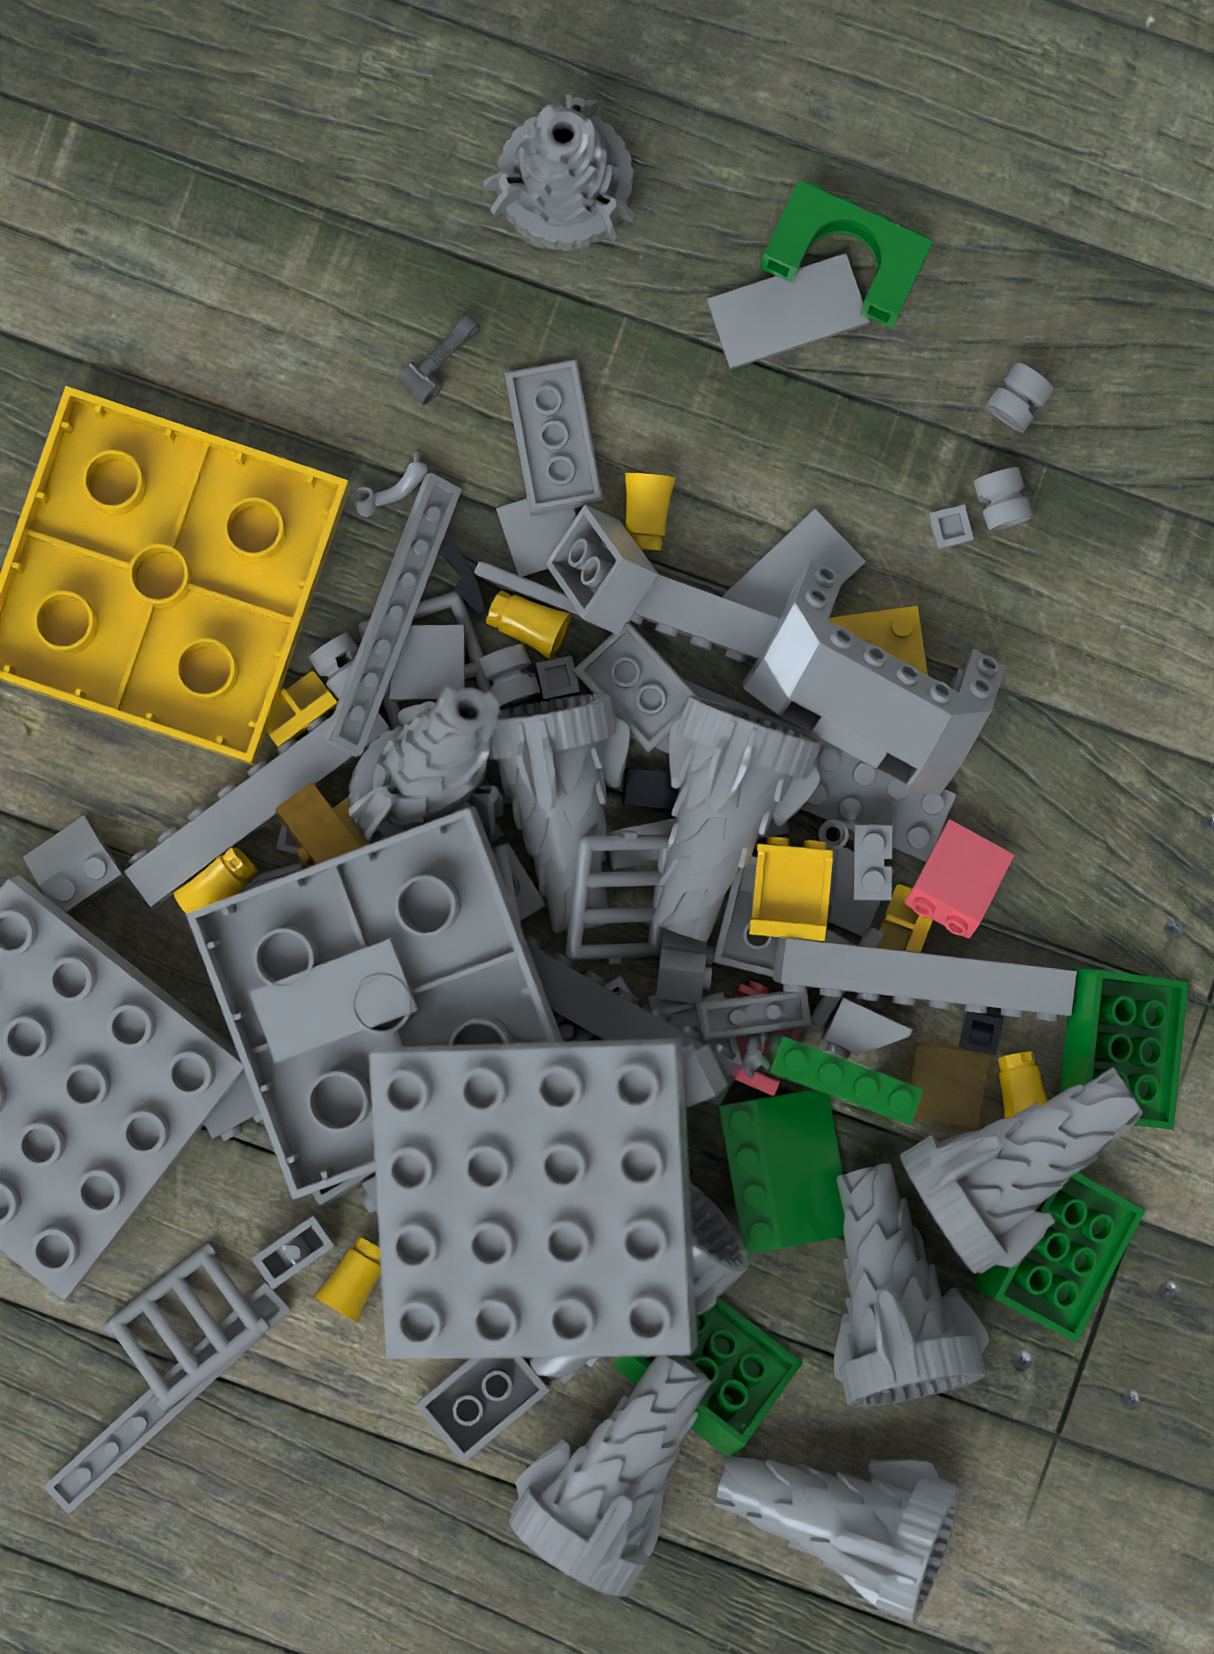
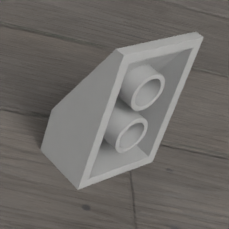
(735, 944)

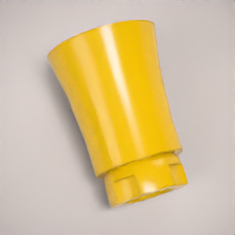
(647, 508)
(529, 622)
(217, 882)
(1020, 1083)
(352, 1280)

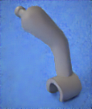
(368, 502)

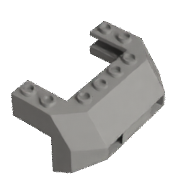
(867, 697)

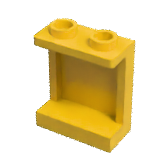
(792, 889)

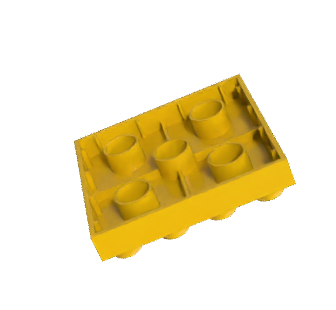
(163, 574)

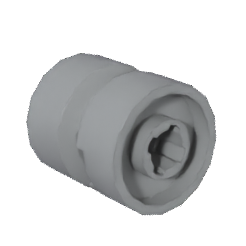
(1022, 393)
(1003, 499)
(326, 658)
(510, 675)

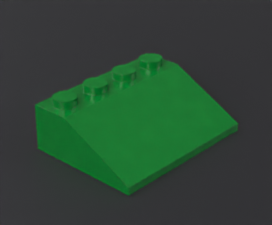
(1132, 1027)
(783, 1169)
(1071, 1262)
(745, 1374)

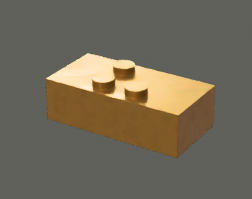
(314, 827)

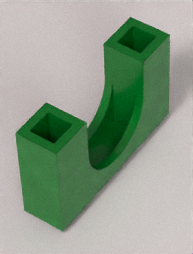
(817, 214)
(841, 1079)

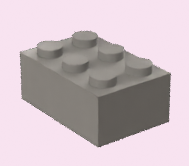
(601, 569)
(481, 1401)

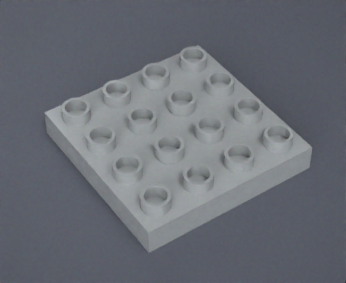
(459, 949)
(95, 1088)
(534, 1199)

